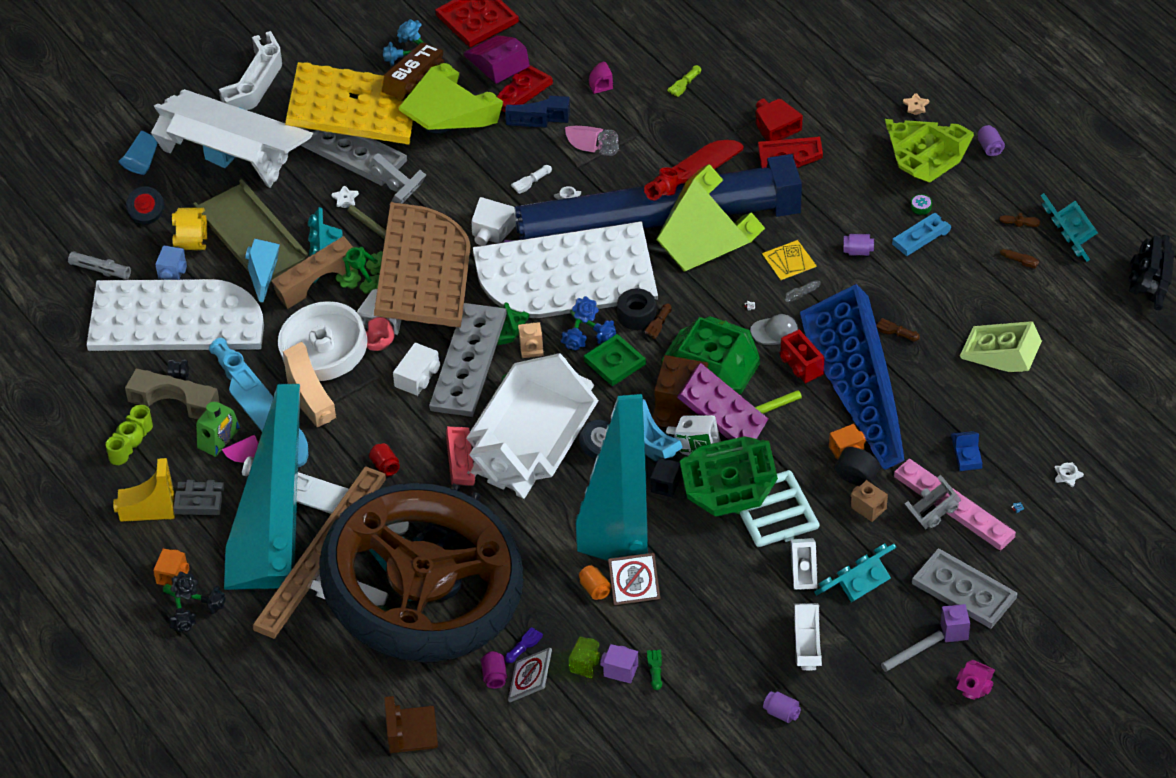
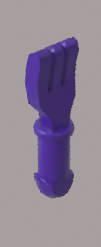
(530, 639)

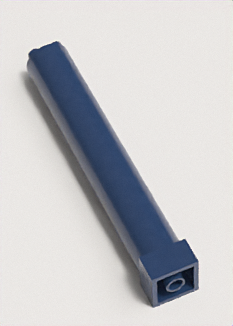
(739, 192)

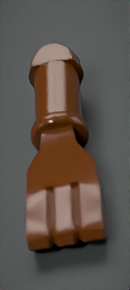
(656, 325)
(889, 328)

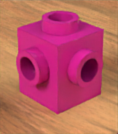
(975, 680)

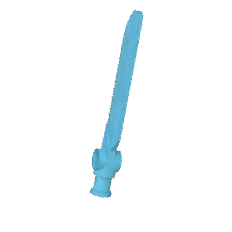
(249, 390)

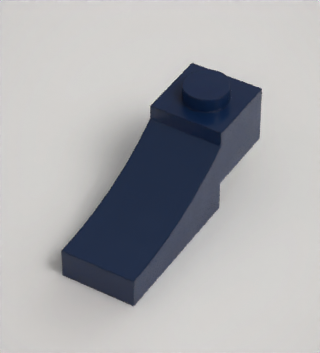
(539, 113)

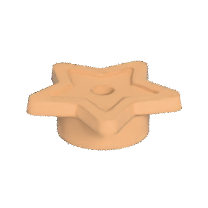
(916, 109)

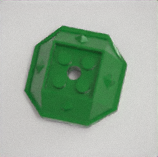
(723, 345)
(729, 475)

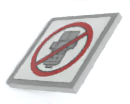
(530, 674)

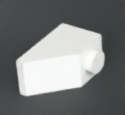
(804, 563)

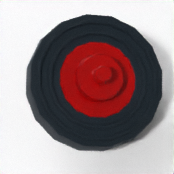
(145, 205)

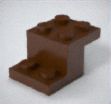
(671, 380)

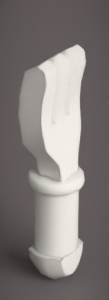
(526, 182)

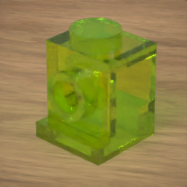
(584, 657)

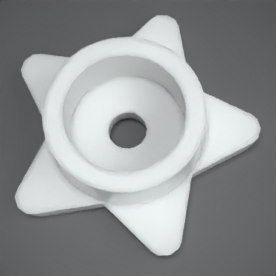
(567, 191)
(345, 202)
(1067, 468)

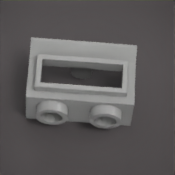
(929, 498)

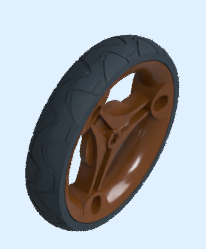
(421, 571)

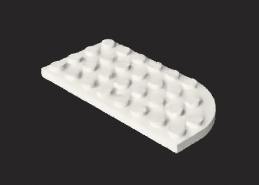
(555, 270)
(173, 315)

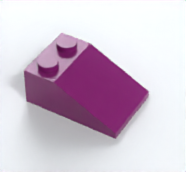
(499, 57)

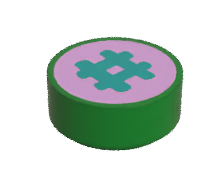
(921, 204)

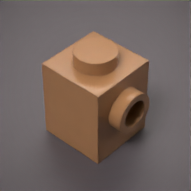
(868, 500)

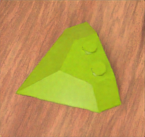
(926, 148)

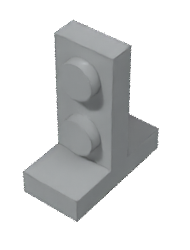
(395, 179)

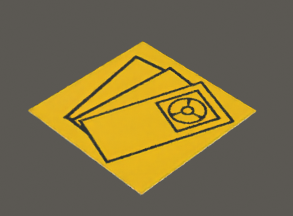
(789, 260)

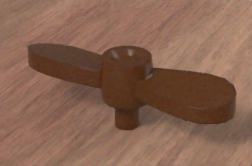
(1019, 220)

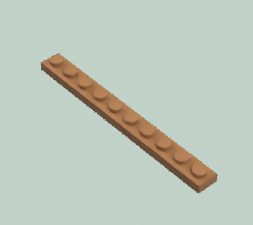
(307, 568)

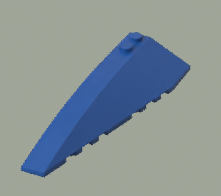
(856, 366)

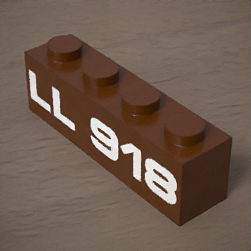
(410, 70)

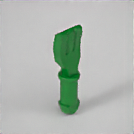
(655, 662)

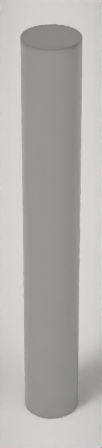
(912, 651)

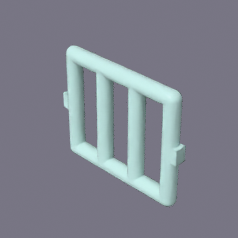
(787, 534)

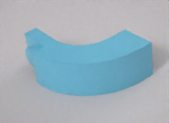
(657, 442)

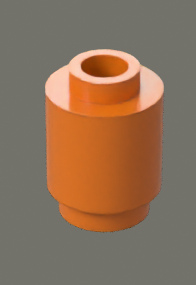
(594, 582)

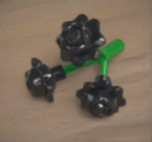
(185, 587)

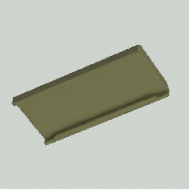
(241, 217)

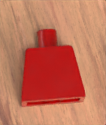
(777, 119)

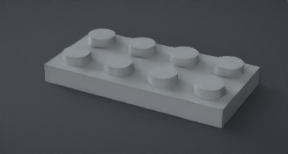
(962, 584)

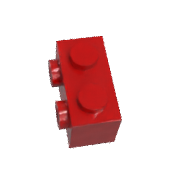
(802, 356)

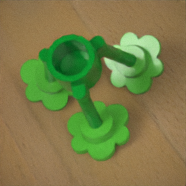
(356, 259)

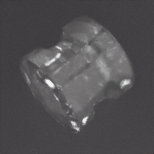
(608, 142)

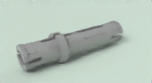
(107, 267)

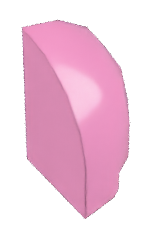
(583, 137)

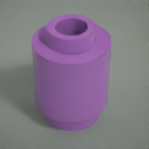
(990, 140)
(858, 244)
(782, 706)

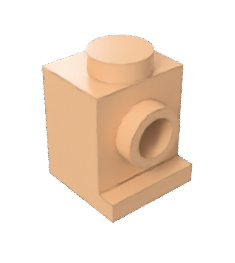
(530, 340)

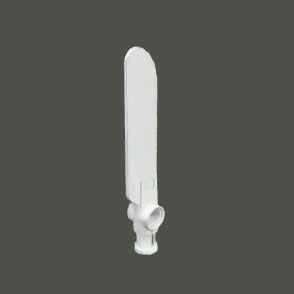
(322, 495)

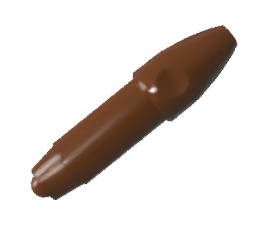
(1025, 259)

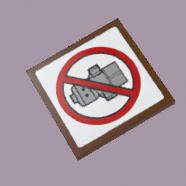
(634, 578)

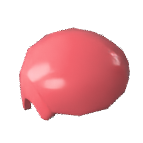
(379, 334)

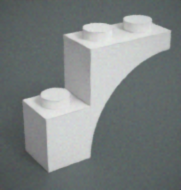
(807, 635)

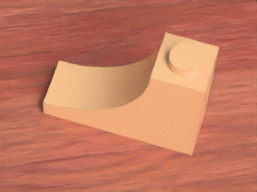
(313, 397)

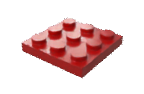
(476, 19)

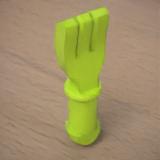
(680, 86)

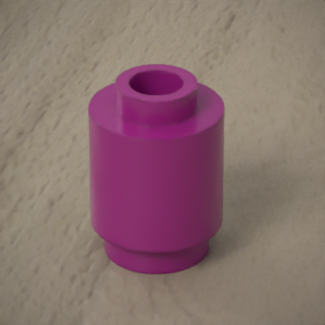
(493, 669)

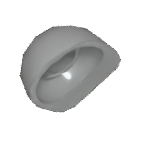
(773, 329)

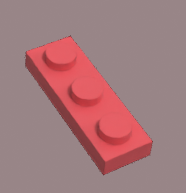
(458, 455)

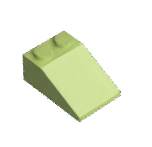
(1003, 346)

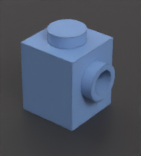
(171, 263)

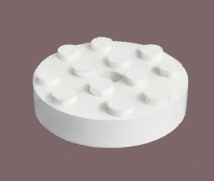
(331, 334)

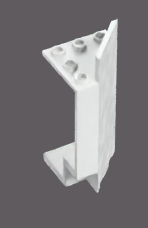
(227, 130)
(530, 423)

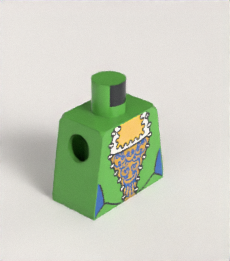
(216, 428)

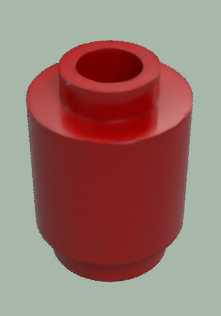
(384, 459)

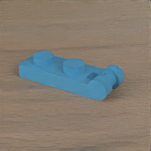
(921, 234)

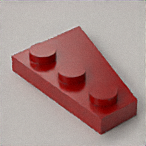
(524, 87)
(803, 150)

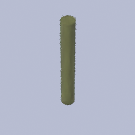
(367, 221)

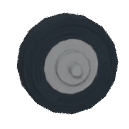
(592, 437)

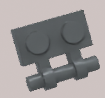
(198, 498)

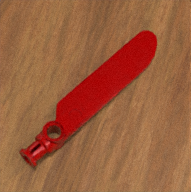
(669, 178)

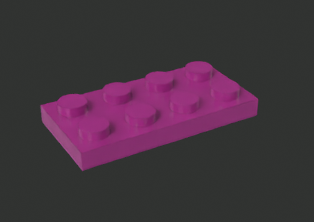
(711, 396)

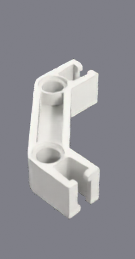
(257, 76)

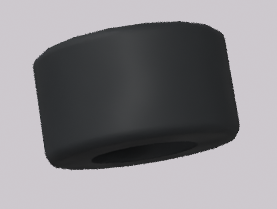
(634, 299)
(857, 466)

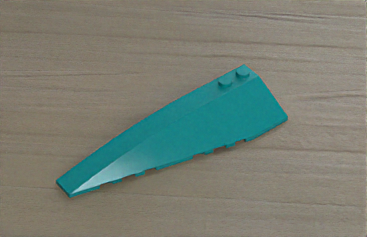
(615, 503)
(264, 528)

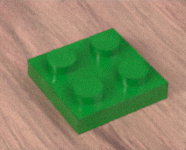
(614, 360)

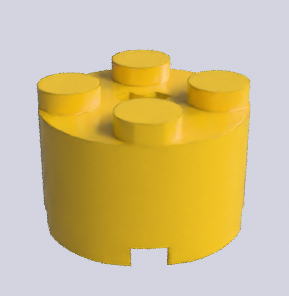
(190, 228)

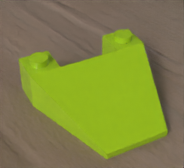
(443, 104)
(698, 226)

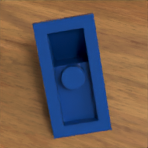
(967, 450)

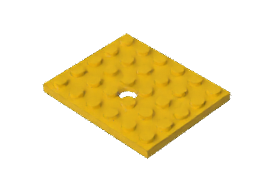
(323, 103)

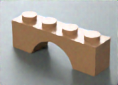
(294, 283)

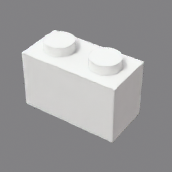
(416, 369)

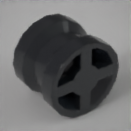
(178, 369)

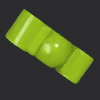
(129, 434)

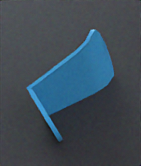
(140, 154)

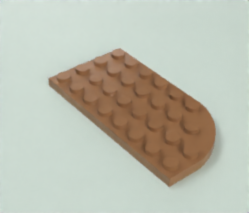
(422, 267)

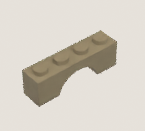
(149, 387)

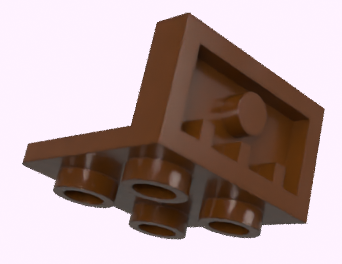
(410, 727)

